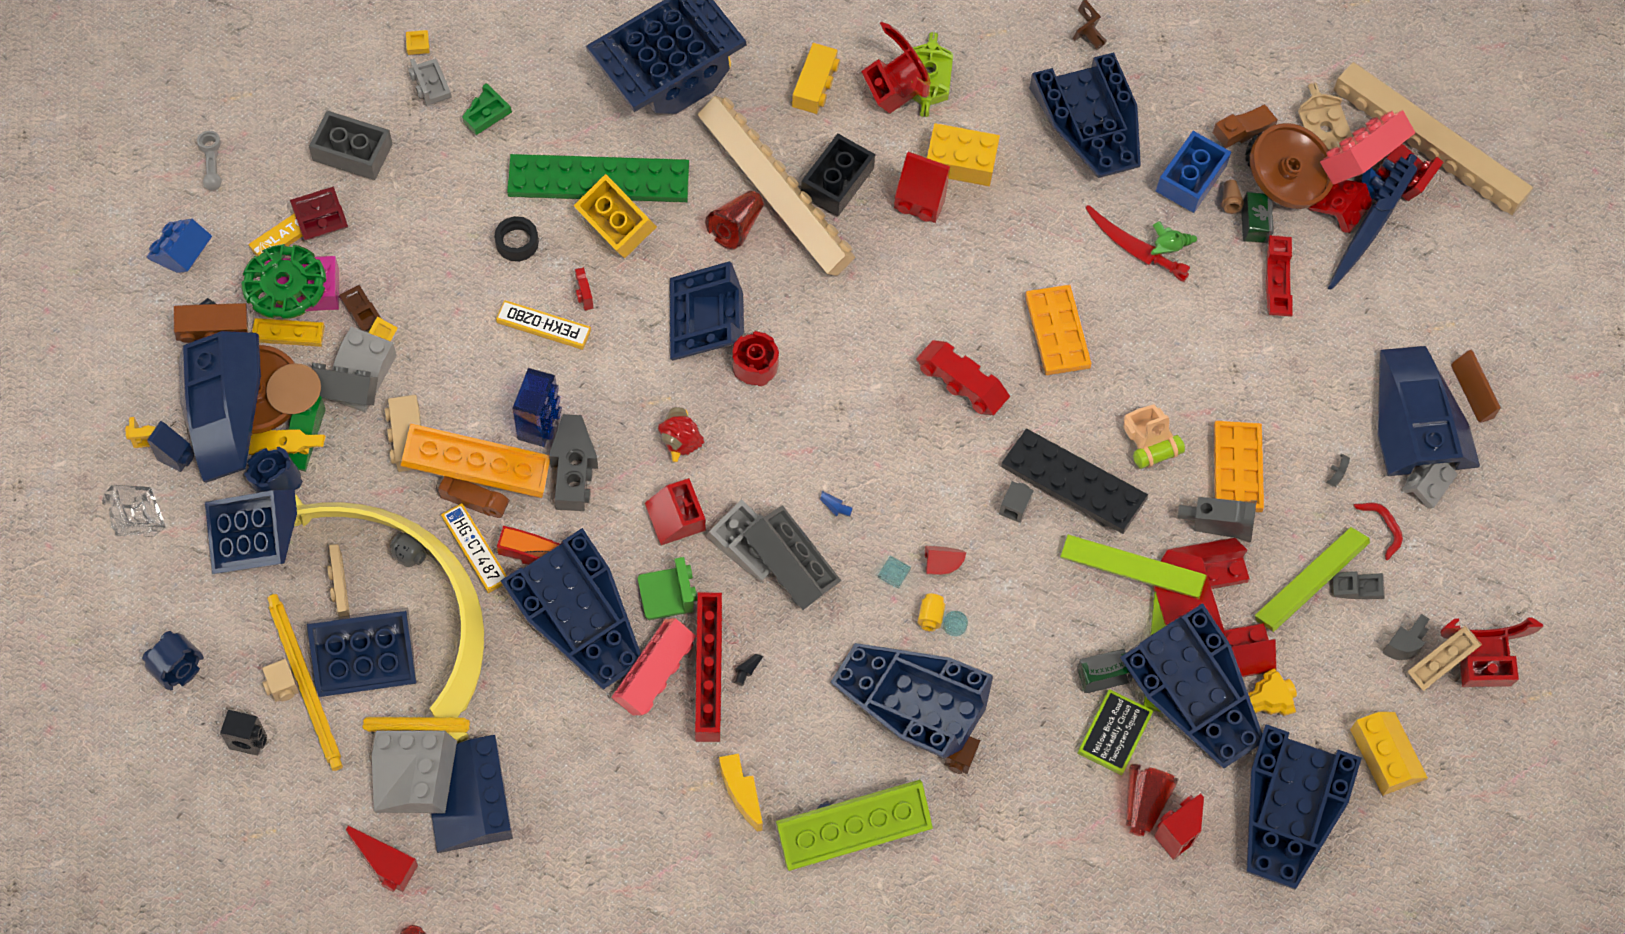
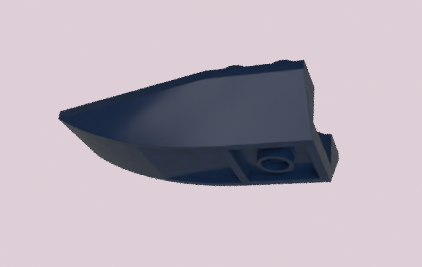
(219, 399)
(1419, 415)
(577, 608)
(1197, 684)
(916, 695)
(1294, 804)

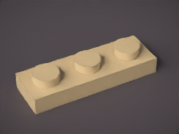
(1444, 658)

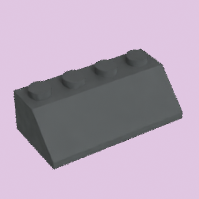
(792, 557)

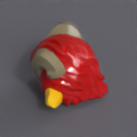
(680, 433)

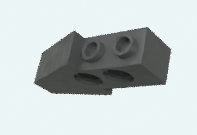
(572, 444)

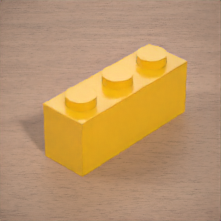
(815, 78)

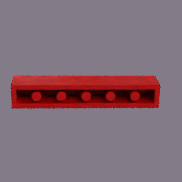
(708, 667)

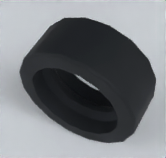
(511, 224)

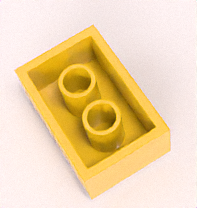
(966, 151)
(615, 216)

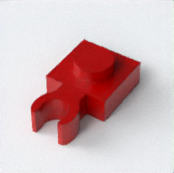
(583, 293)

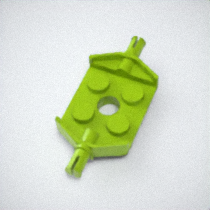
(941, 60)

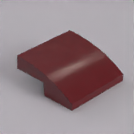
(319, 213)

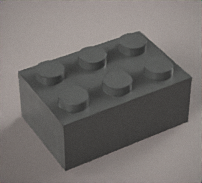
(350, 145)

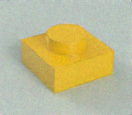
(417, 42)
(383, 329)

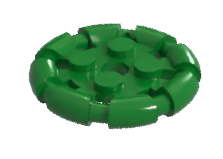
(285, 293)

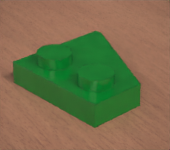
(486, 110)

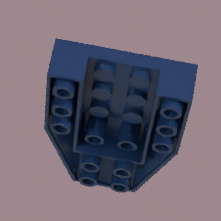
(1093, 114)

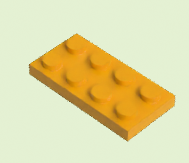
(1058, 330)
(1238, 462)

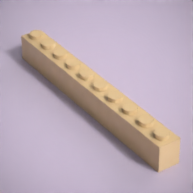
(1436, 140)
(777, 186)

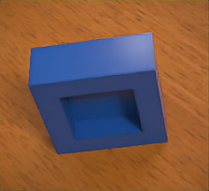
(1367, 178)

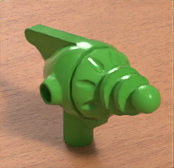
(1170, 240)

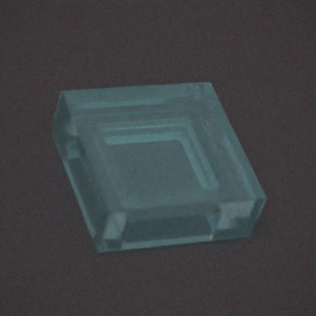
(894, 572)

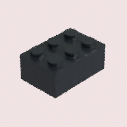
(838, 174)

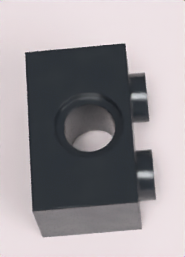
(243, 733)

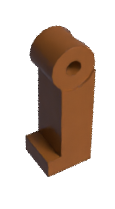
(473, 496)

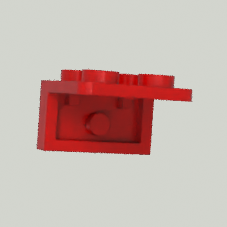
(1346, 201)

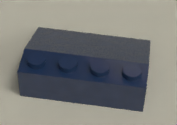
(250, 530)
(362, 652)
(476, 799)

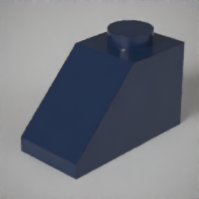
(170, 447)

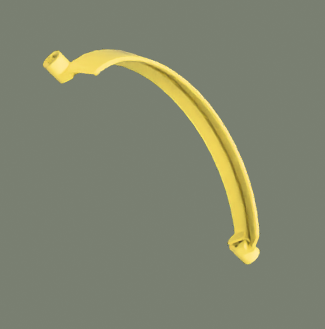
(467, 668)

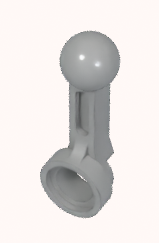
(211, 180)

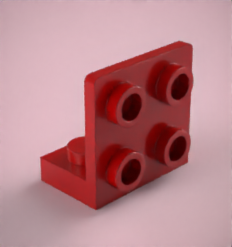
(1424, 174)

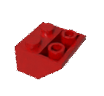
(676, 512)
(1181, 828)

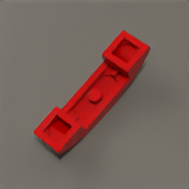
(1278, 276)

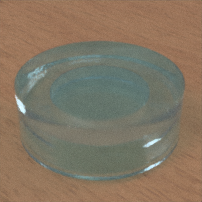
(955, 623)

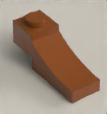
(1243, 126)

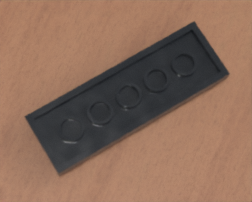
(1074, 481)

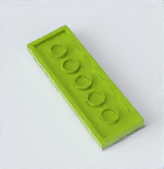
(854, 825)

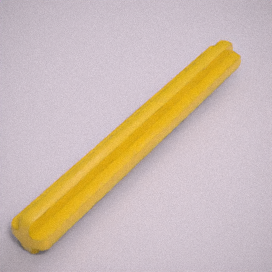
(447, 724)

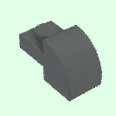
(1407, 643)

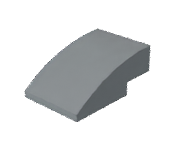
(730, 539)

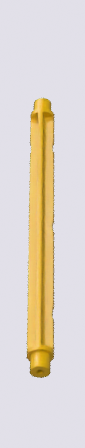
(305, 682)

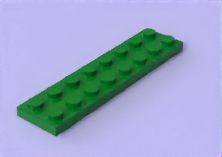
(575, 175)

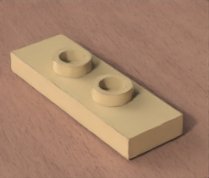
(337, 573)

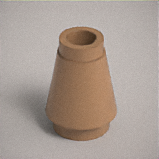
(1232, 198)

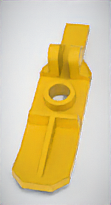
(296, 441)

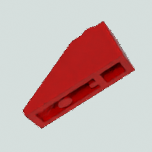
(388, 863)

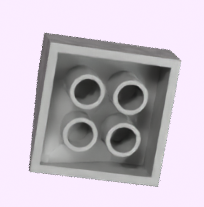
(412, 771)

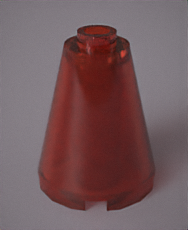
(734, 219)
(1147, 797)

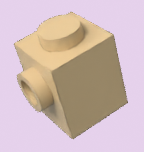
(279, 681)

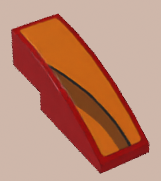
(523, 545)

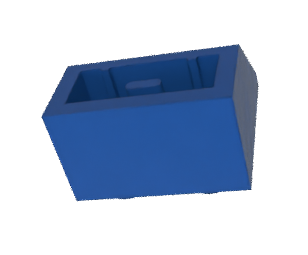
(179, 245)

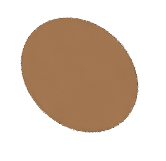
(293, 388)

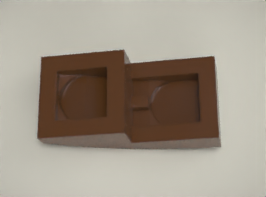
(359, 307)

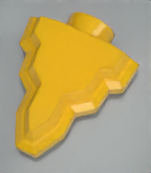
(1273, 694)

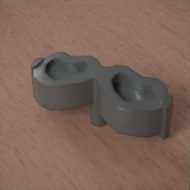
(1340, 472)

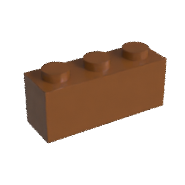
(201, 321)

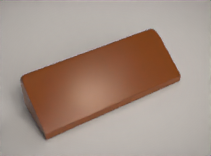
(1476, 387)

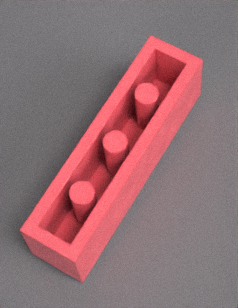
(654, 667)

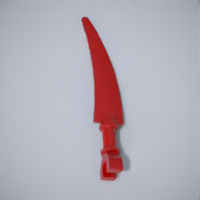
(1137, 247)

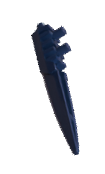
(1387, 198)

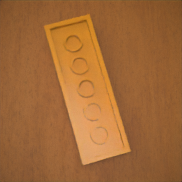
(475, 460)

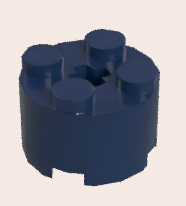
(273, 471)
(173, 660)

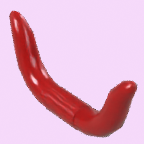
(1390, 521)

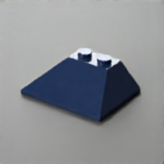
(705, 310)

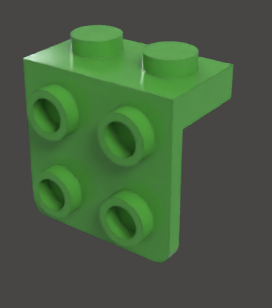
(667, 591)

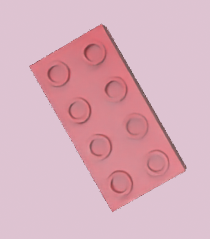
(1367, 146)

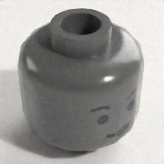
(407, 550)

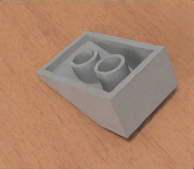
(366, 353)

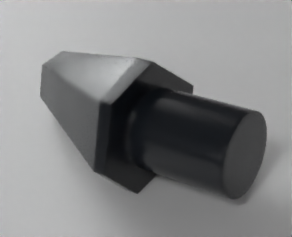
(747, 668)

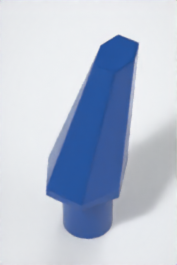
(835, 504)

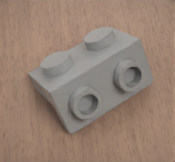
(430, 81)
(1430, 482)

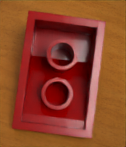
(922, 187)

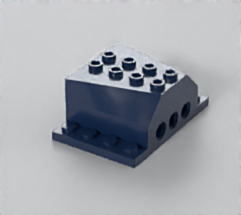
(668, 54)

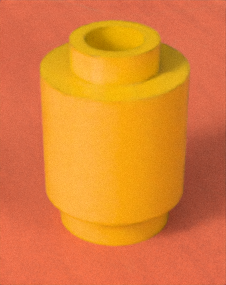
(931, 612)

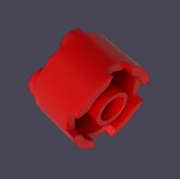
(755, 358)

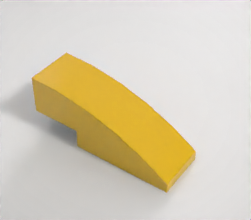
(741, 790)

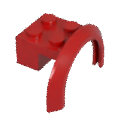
(901, 78)
(1491, 662)

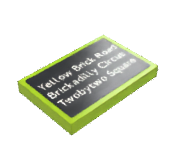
(1115, 732)

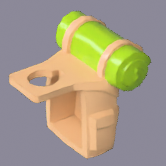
(1152, 436)

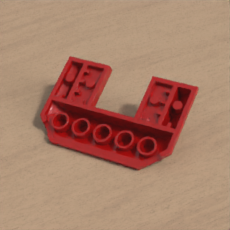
(1224, 566)

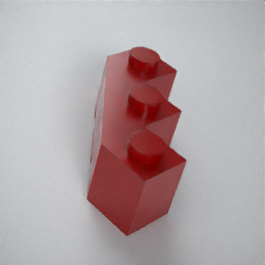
(963, 377)

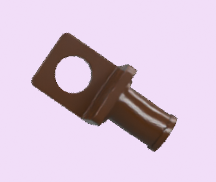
(1089, 29)

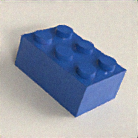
(1193, 171)

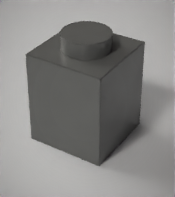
(1016, 501)

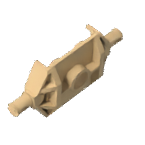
(1324, 111)

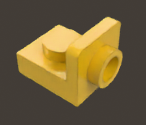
(138, 435)

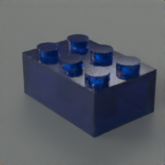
(536, 407)

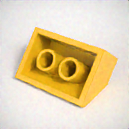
(1387, 752)

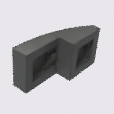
(1355, 586)

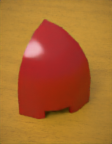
(943, 559)

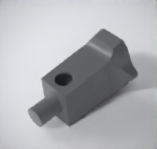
(1221, 517)

